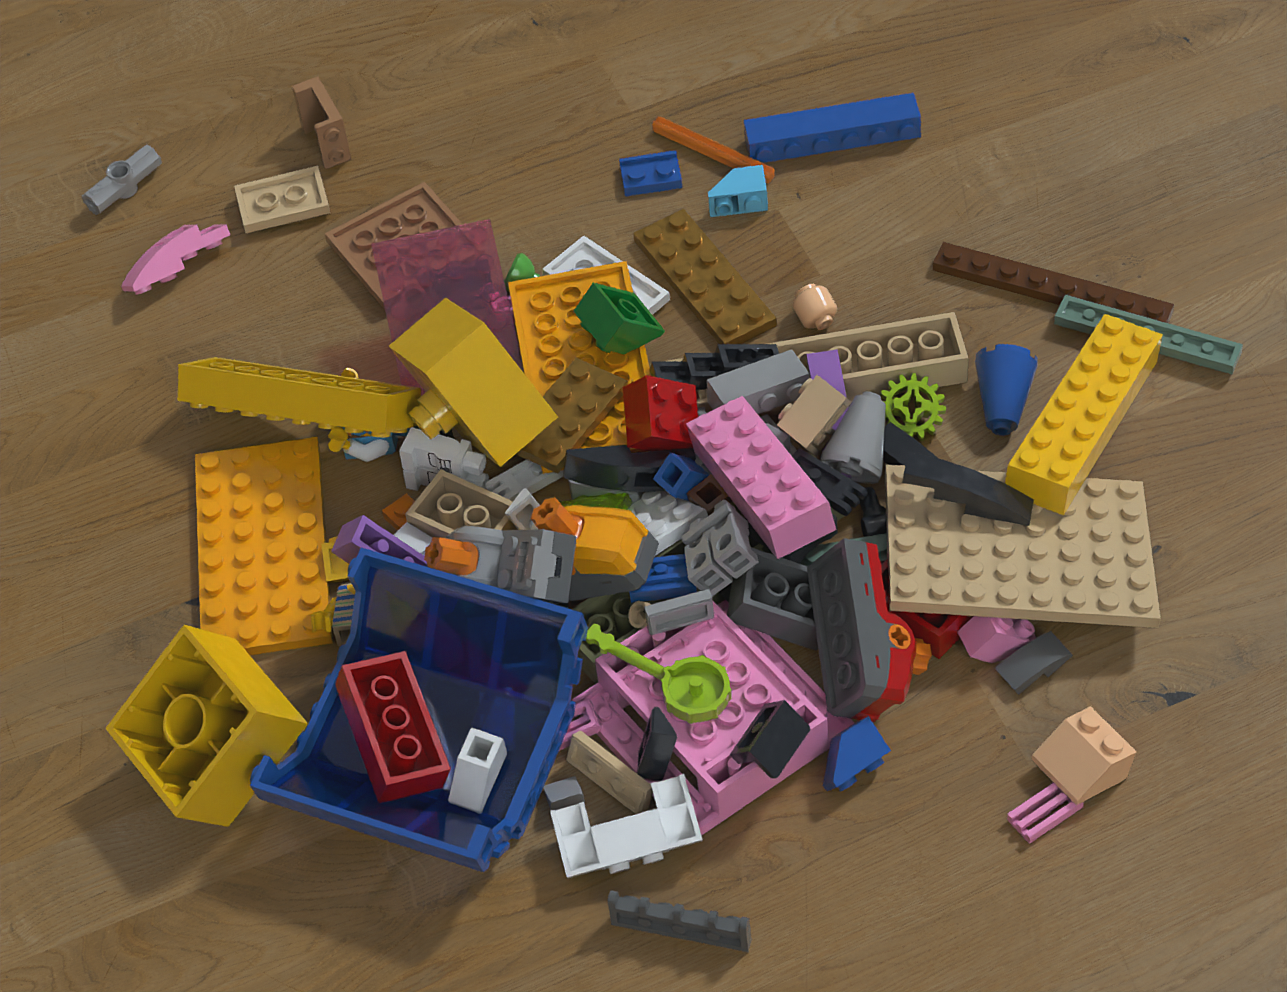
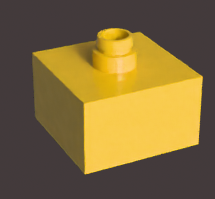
(470, 383)
(204, 725)

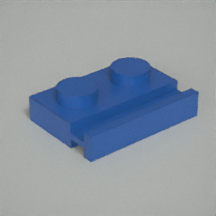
(650, 173)
(665, 580)

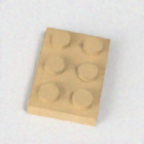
(282, 199)

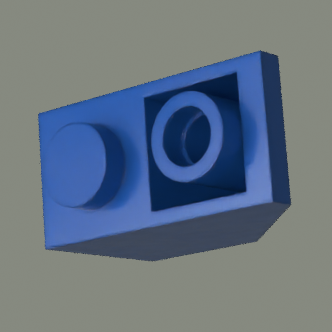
(851, 752)

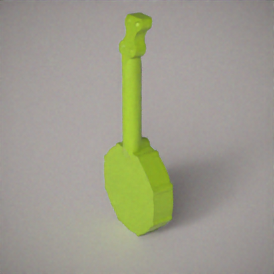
(692, 687)

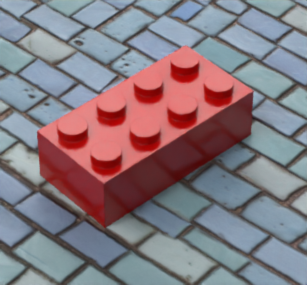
(392, 727)

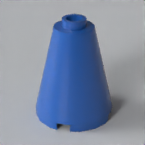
(1004, 385)

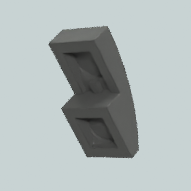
(1032, 660)

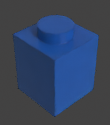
(679, 475)

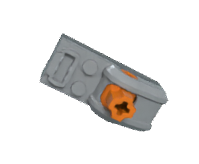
(519, 561)

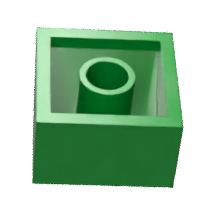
(616, 319)

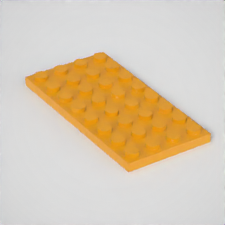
(553, 338)
(262, 544)

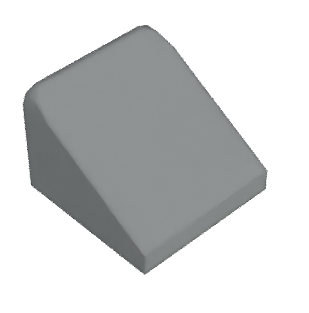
(563, 793)

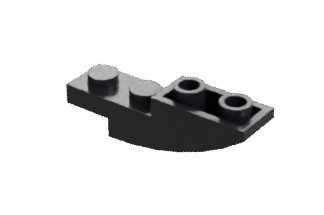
(617, 467)

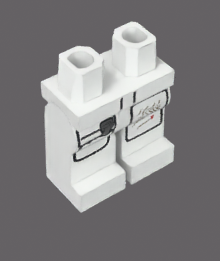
(426, 457)

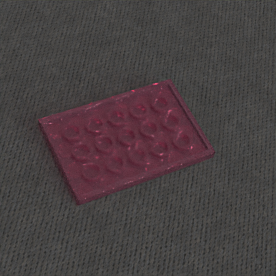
(439, 264)

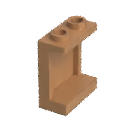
(320, 114)

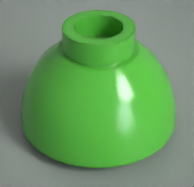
(521, 269)

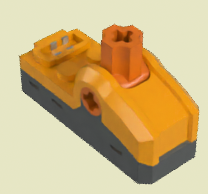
(610, 549)

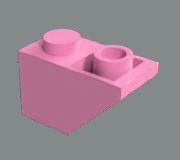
(995, 638)

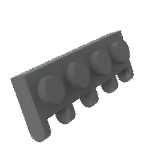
(680, 923)

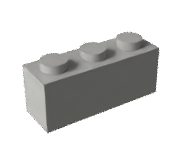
(762, 383)

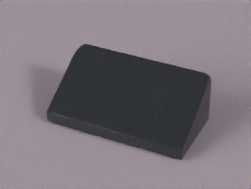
(656, 747)

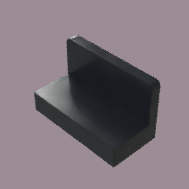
(771, 738)

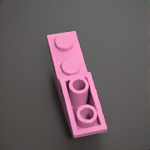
(167, 254)

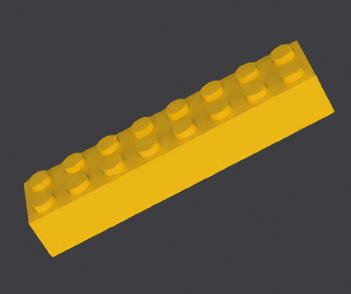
(298, 396)
(1083, 413)

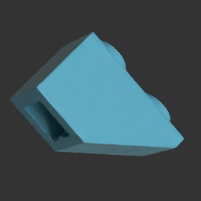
(739, 192)

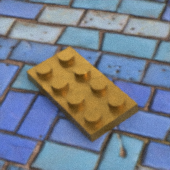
(581, 402)

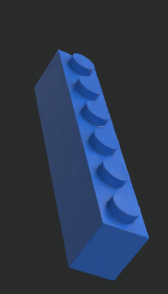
(833, 128)

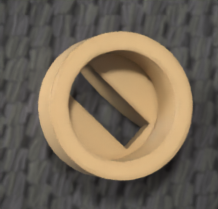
(636, 615)

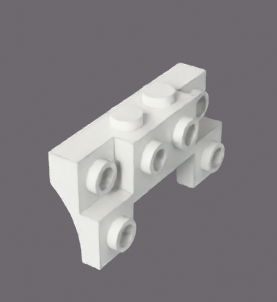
(628, 838)

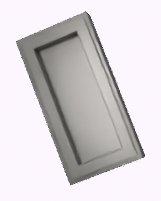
(679, 612)

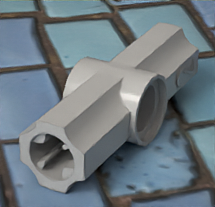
(121, 179)

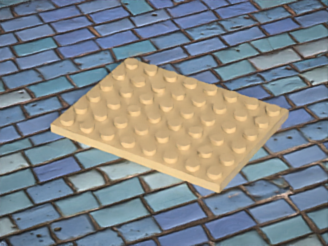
(1059, 568)

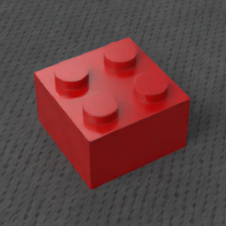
(658, 413)

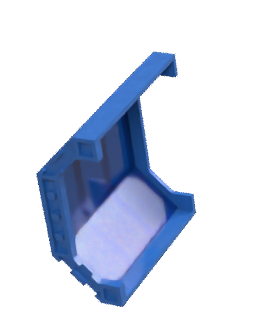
(480, 664)

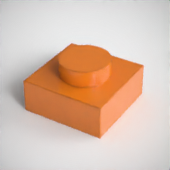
(395, 512)

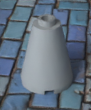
(859, 440)

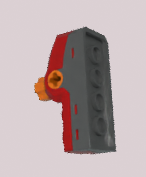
(861, 645)

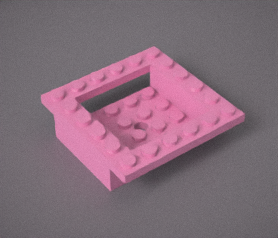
(757, 675)

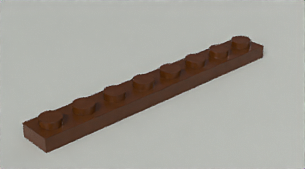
(1042, 283)

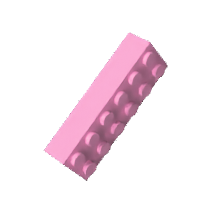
(761, 477)

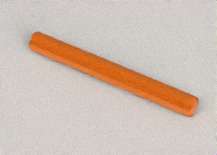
(707, 146)

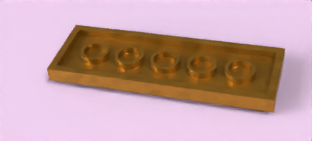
(704, 279)

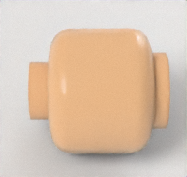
(814, 306)

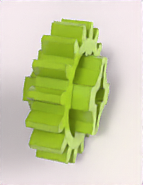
(923, 407)

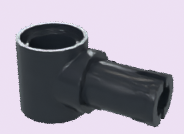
(874, 515)

